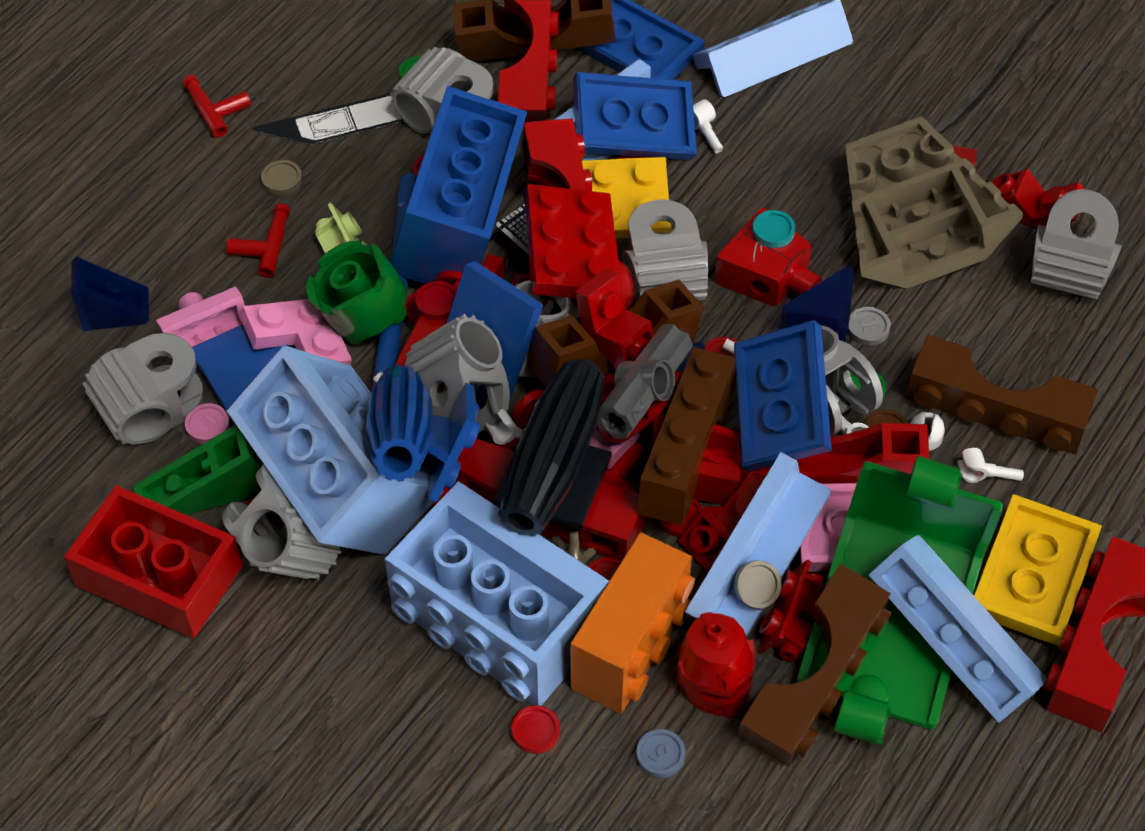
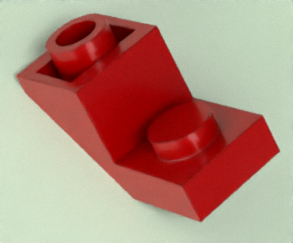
(1030, 197)
(604, 317)
(715, 524)

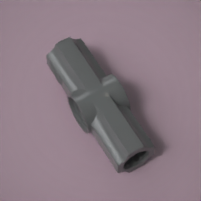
(644, 381)

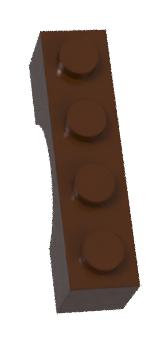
(491, 33)
(568, 340)
(1047, 414)
(679, 449)
(784, 714)

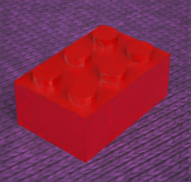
(154, 561)

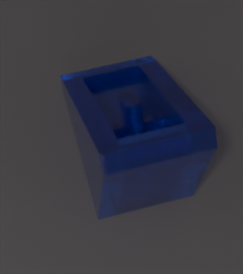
(106, 297)
(825, 303)

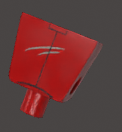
(765, 271)

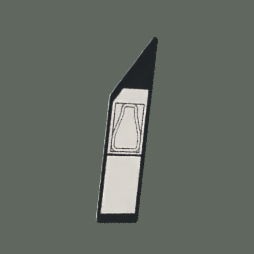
(335, 121)

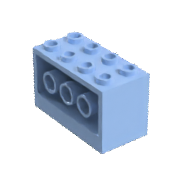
(309, 432)
(493, 594)

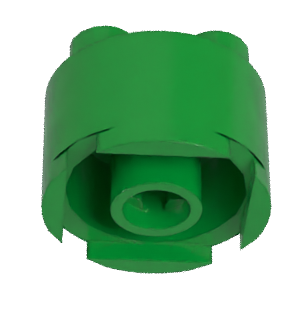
(357, 291)

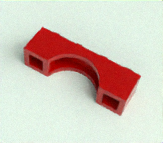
(527, 81)
(554, 154)
(1090, 678)

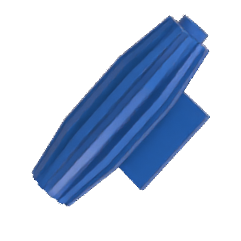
(404, 430)

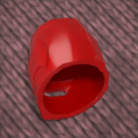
(718, 662)

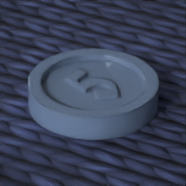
(660, 753)

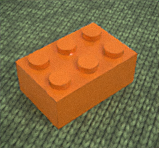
(631, 624)

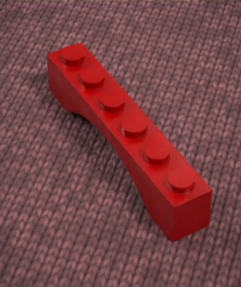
(883, 444)

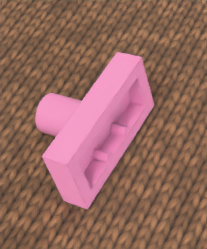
(204, 318)

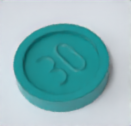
(773, 229)

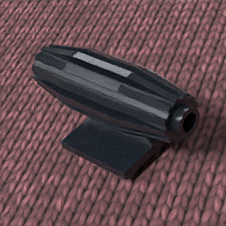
(553, 466)

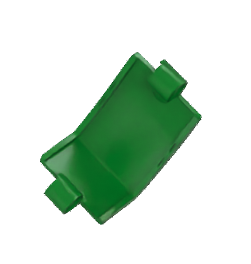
(901, 670)

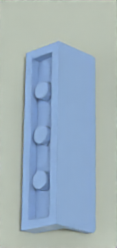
(776, 47)
(767, 532)
(958, 628)

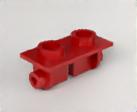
(782, 623)

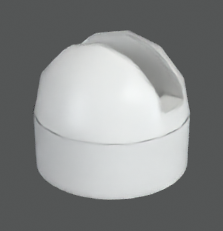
(937, 428)

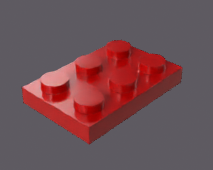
(568, 238)

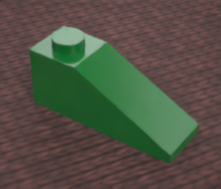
(207, 476)

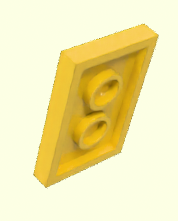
(630, 185)
(1036, 569)

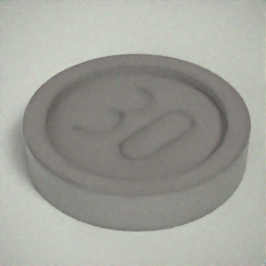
(869, 326)

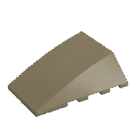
(921, 206)

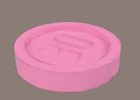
(206, 422)

